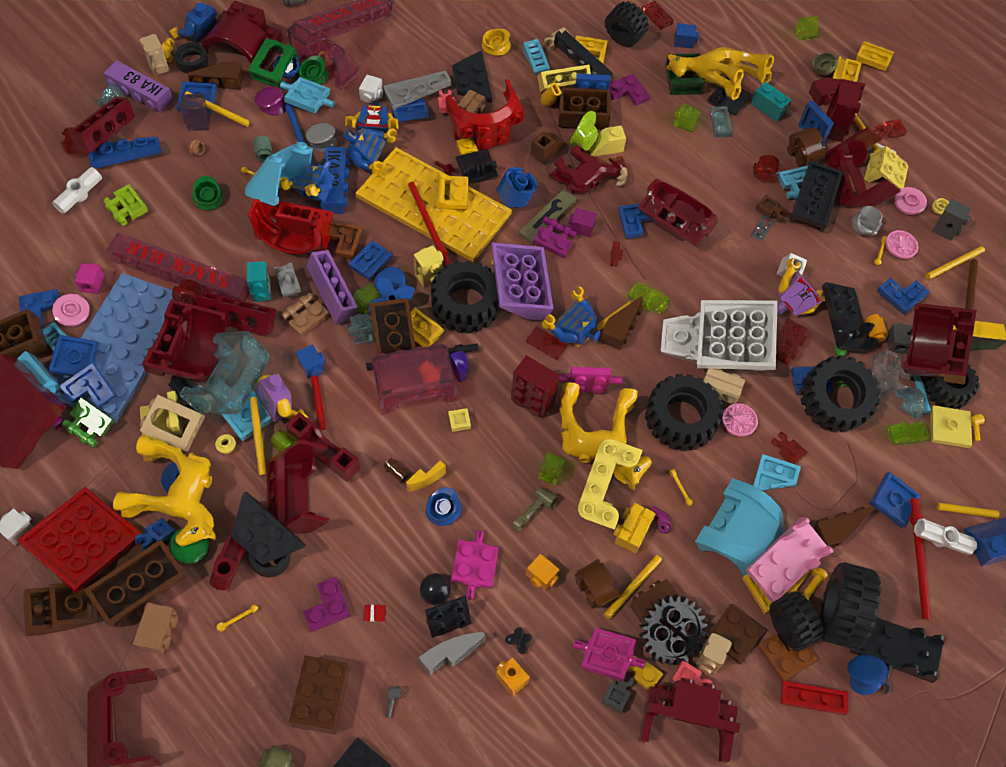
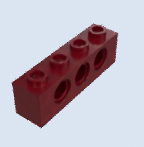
(102, 124)
(245, 310)

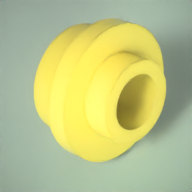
(939, 205)
(225, 449)

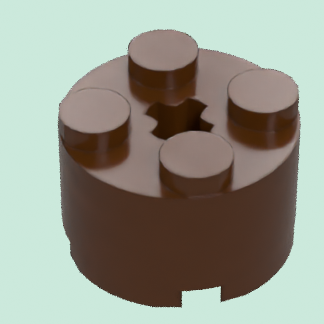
(806, 146)
(597, 583)

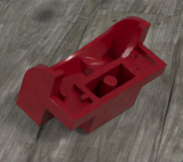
(678, 212)

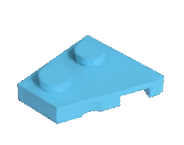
(775, 474)

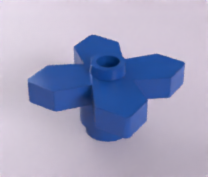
(387, 291)

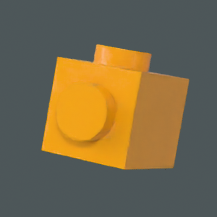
(542, 573)
(511, 676)

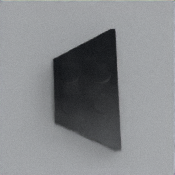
(472, 75)
(262, 532)

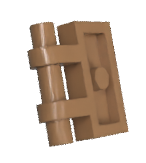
(309, 318)

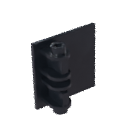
(720, 99)
(477, 166)
(448, 616)

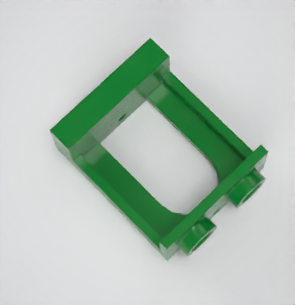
(272, 78)

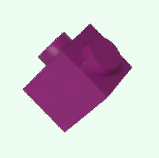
(582, 222)

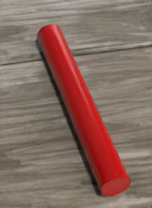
(318, 403)

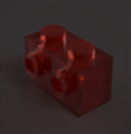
(788, 339)

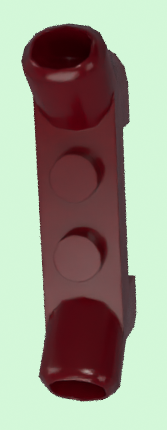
(226, 563)

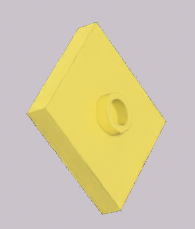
(951, 426)

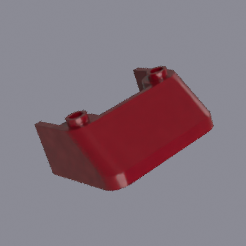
(847, 158)
(289, 488)
(100, 744)

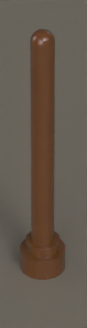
(971, 284)

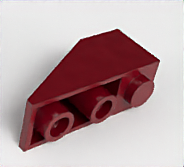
(824, 89)

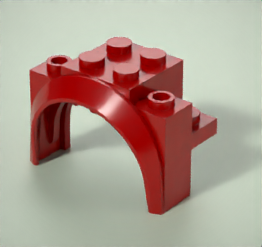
(488, 128)
(297, 227)

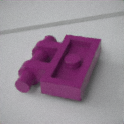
(552, 241)

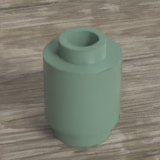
(262, 147)

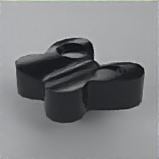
(520, 639)

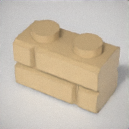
(154, 54)
(727, 385)
(713, 654)

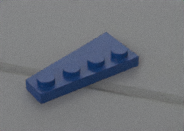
(123, 151)

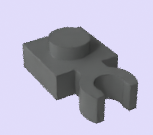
(617, 695)

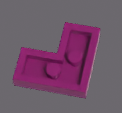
(631, 87)
(331, 610)

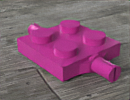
(591, 379)
(474, 564)
(609, 654)

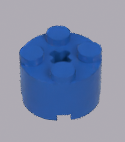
(516, 187)

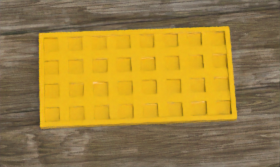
(459, 229)

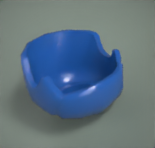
(292, 68)

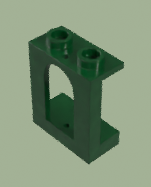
(684, 86)

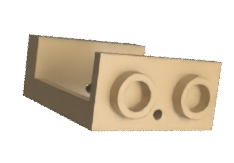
(190, 432)

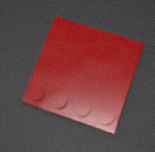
(79, 539)

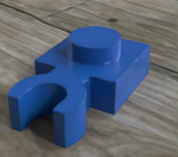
(157, 531)

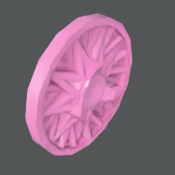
(910, 201)
(901, 244)
(71, 310)
(739, 420)

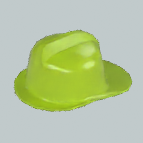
(586, 132)

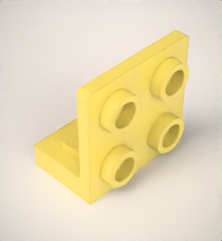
(888, 165)
(166, 419)

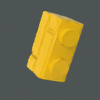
(634, 527)

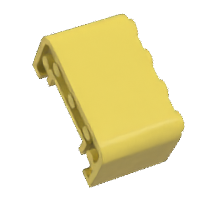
(591, 503)

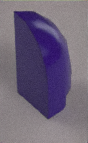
(460, 365)

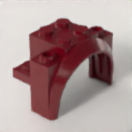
(692, 705)

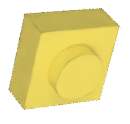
(459, 420)

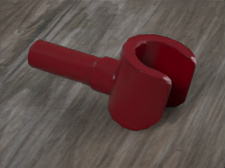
(447, 168)

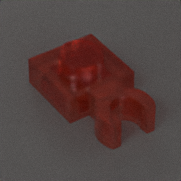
(891, 128)
(790, 451)

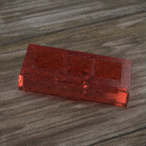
(657, 15)
(546, 343)

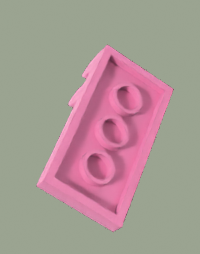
(788, 559)

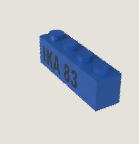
(336, 197)

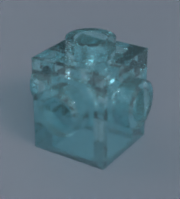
(361, 328)

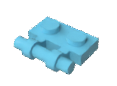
(791, 180)

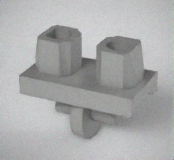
(287, 280)

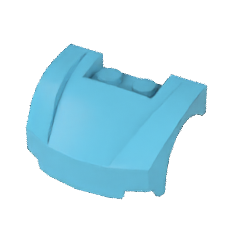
(743, 525)

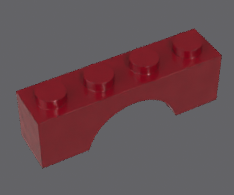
(335, 458)

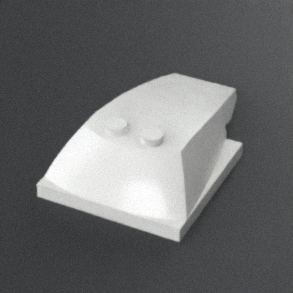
(725, 335)

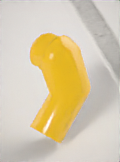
(167, 48)

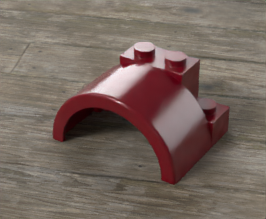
(243, 29)
(936, 347)
(189, 352)

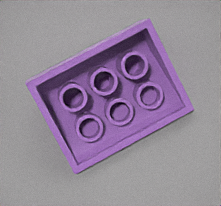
(522, 280)

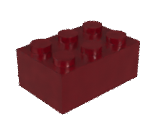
(843, 108)
(534, 387)

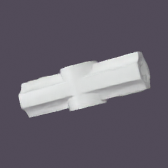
(77, 190)
(945, 537)

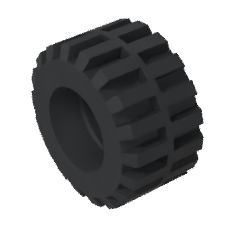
(626, 24)
(951, 397)
(796, 621)

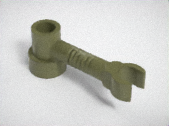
(544, 498)

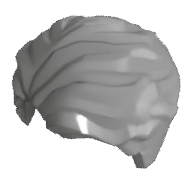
(867, 221)

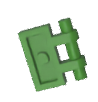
(92, 417)

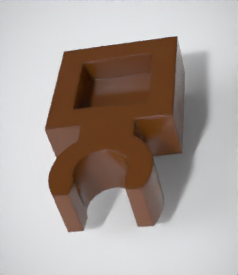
(769, 207)

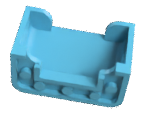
(285, 163)

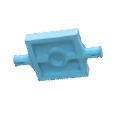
(307, 95)

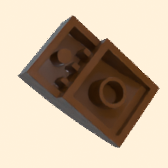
(57, 609)

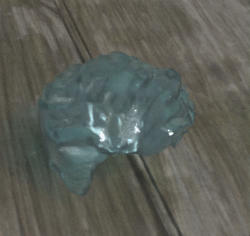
(109, 93)
(913, 400)

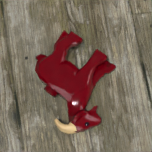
(589, 172)

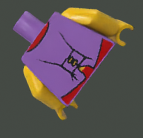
(797, 292)
(276, 397)

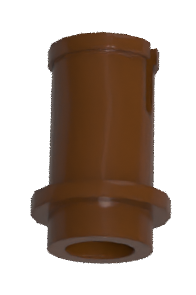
(396, 470)

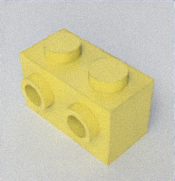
(427, 265)

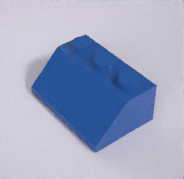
(990, 541)

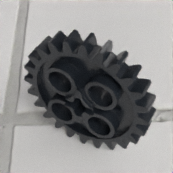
(661, 646)

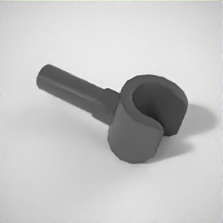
(887, 684)
(393, 693)

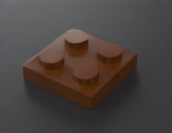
(739, 630)

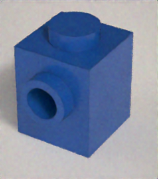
(685, 35)
(311, 361)

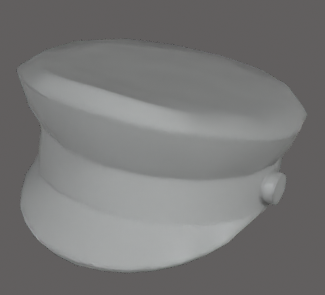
(321, 136)

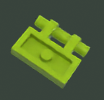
(131, 203)

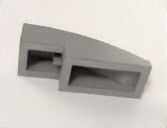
(450, 651)

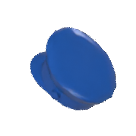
(394, 274)
(443, 507)
(866, 674)

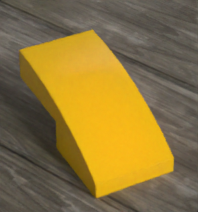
(421, 479)

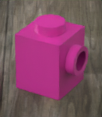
(89, 278)

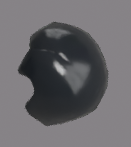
(435, 589)

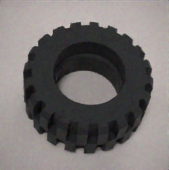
(465, 276)
(856, 378)
(686, 390)
(850, 605)

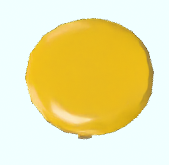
(496, 42)

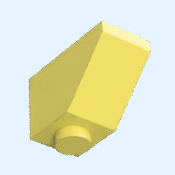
(609, 141)

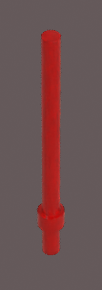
(429, 224)
(920, 561)

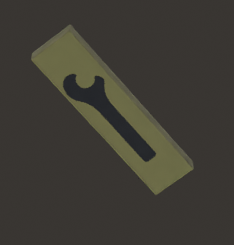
(554, 209)

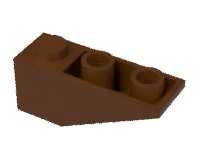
(225, 75)
(618, 326)
(838, 529)

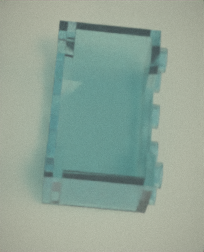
(233, 378)

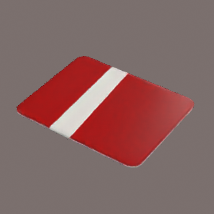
(374, 613)

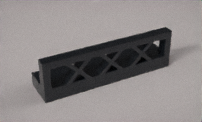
(579, 53)

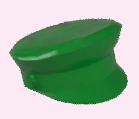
(314, 69)
(207, 193)
(188, 554)

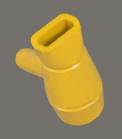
(550, 95)

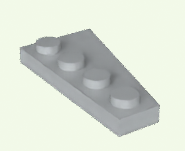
(416, 88)

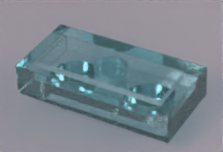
(721, 121)

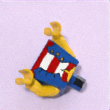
(372, 117)

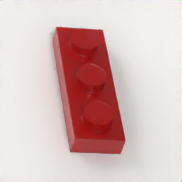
(814, 698)

